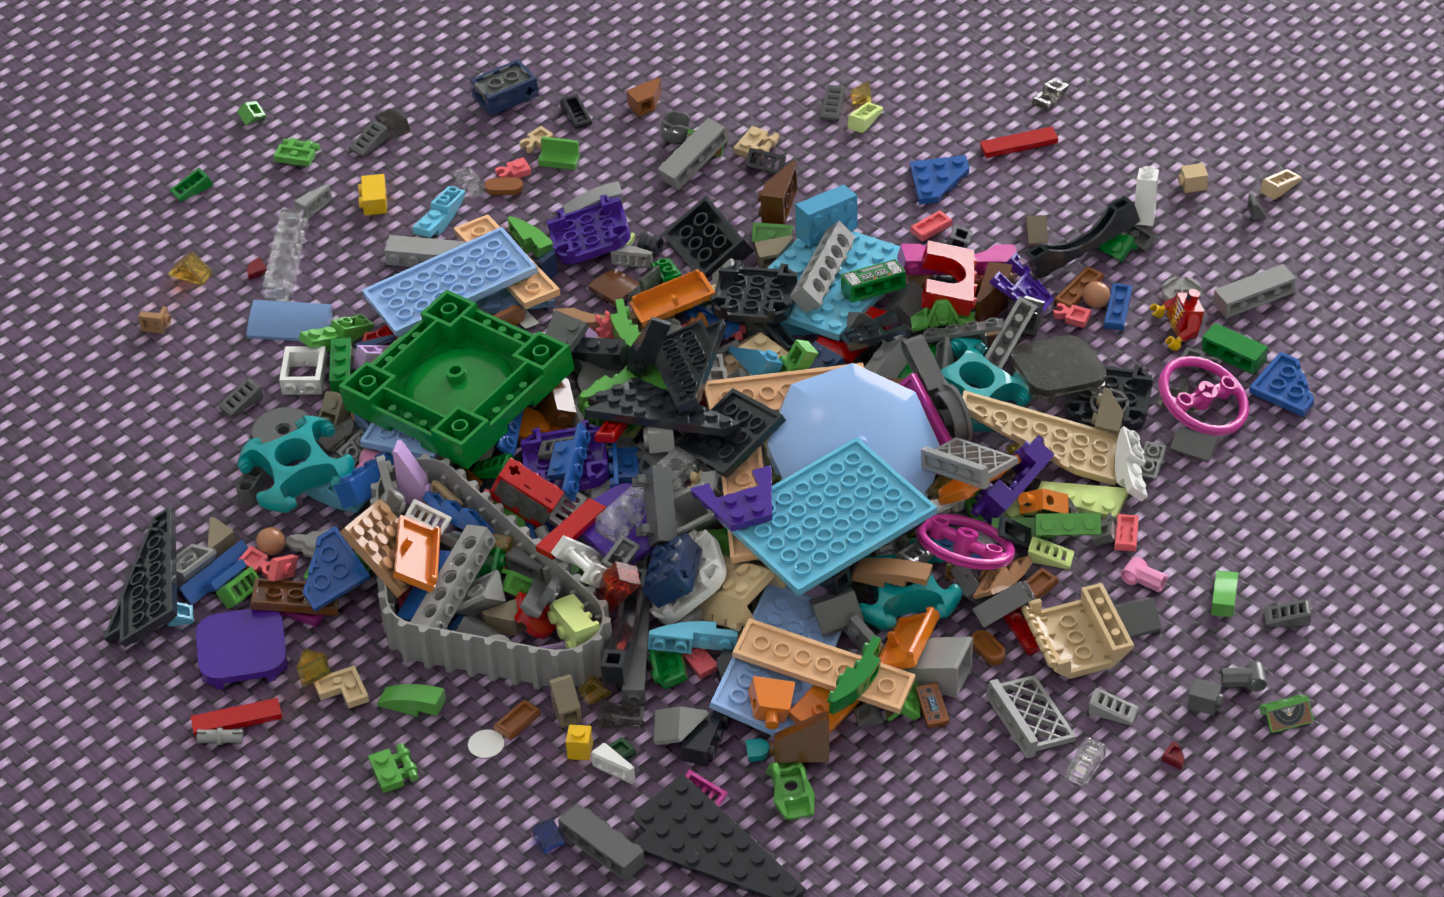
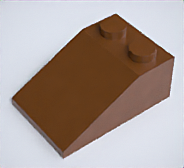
(779, 195)
(990, 299)

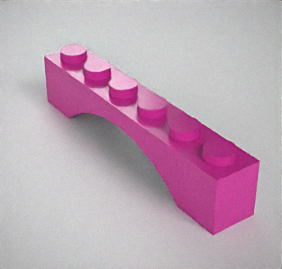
(911, 258)

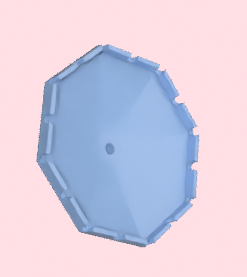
(848, 405)

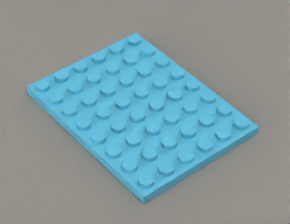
(832, 315)
(834, 516)

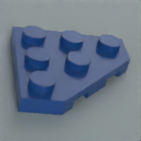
(937, 176)
(1284, 385)
(332, 570)

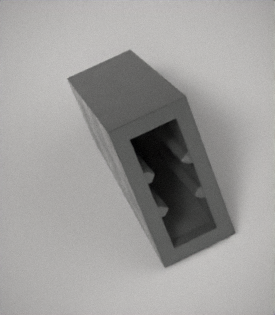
(1003, 603)

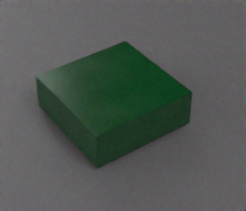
(623, 748)

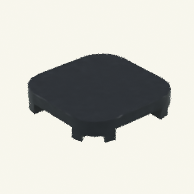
(754, 294)
(1133, 383)

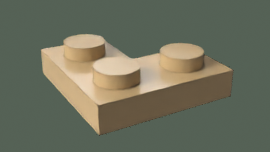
(346, 682)

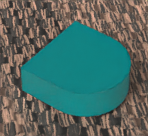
(757, 749)

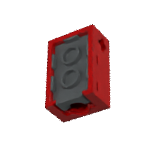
(525, 493)

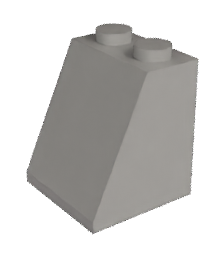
(691, 513)
(946, 663)

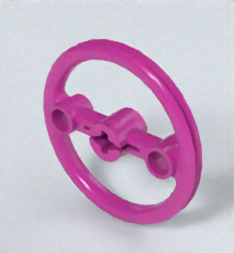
(1203, 396)
(965, 542)

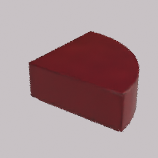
(256, 268)
(1174, 756)

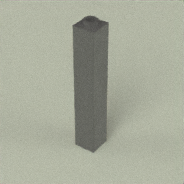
(636, 682)

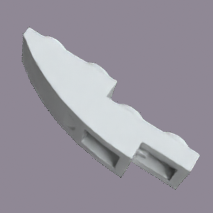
(1128, 463)

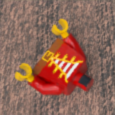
(1184, 315)

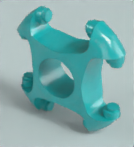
(977, 370)
(294, 480)
(900, 601)

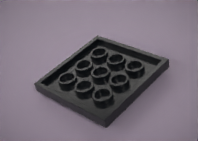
(729, 452)

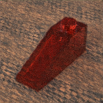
(618, 583)

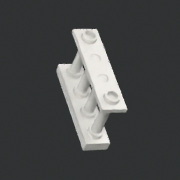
(582, 556)

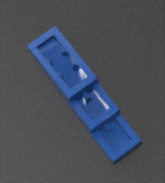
(460, 515)

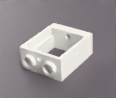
(1146, 194)
(303, 357)

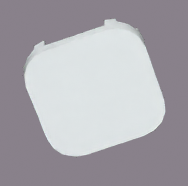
(708, 580)

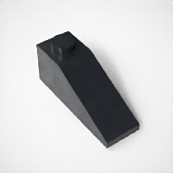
(646, 347)

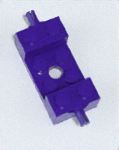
(998, 497)

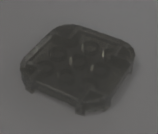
(1058, 367)

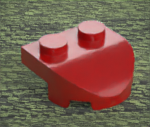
(537, 627)

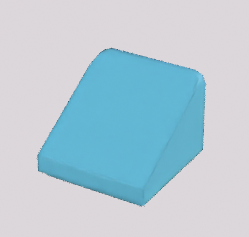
(184, 615)

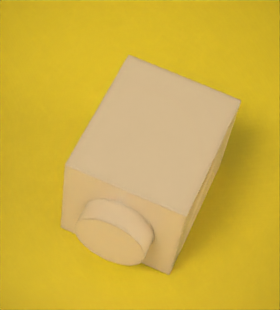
(1193, 178)

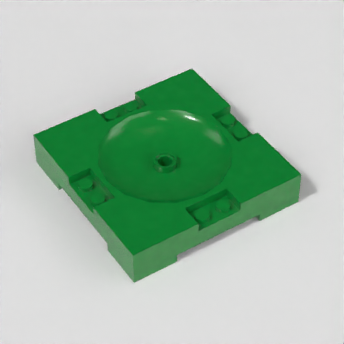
(457, 379)

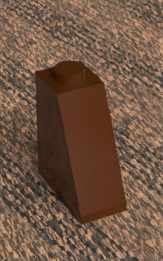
(558, 405)
(803, 741)

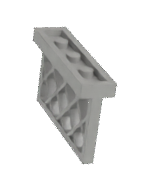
(966, 462)
(1015, 718)

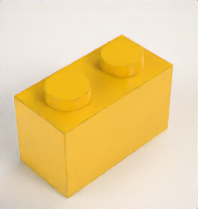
(373, 194)

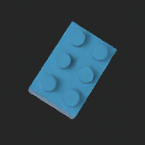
(823, 211)

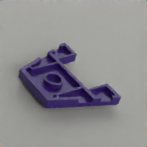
(1025, 285)
(743, 507)

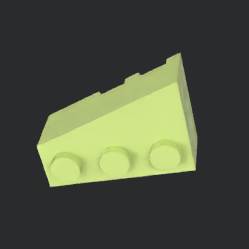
(571, 621)

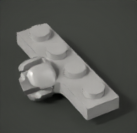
(391, 496)

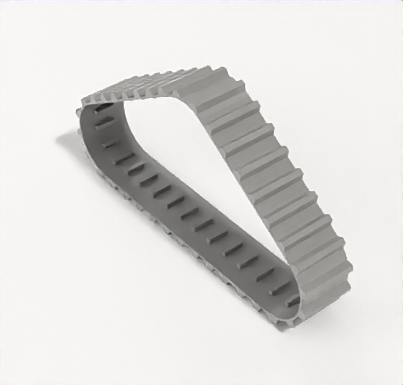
(486, 654)

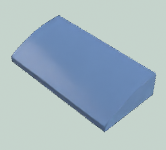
(286, 319)

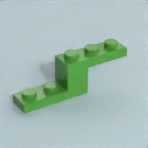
(1060, 524)

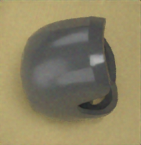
(675, 127)

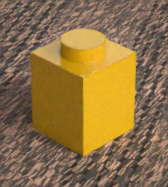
(579, 742)

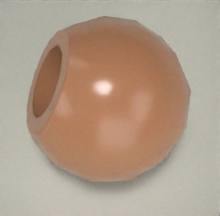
(1096, 294)
(270, 541)

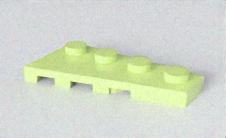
(1091, 497)

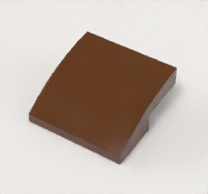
(613, 286)

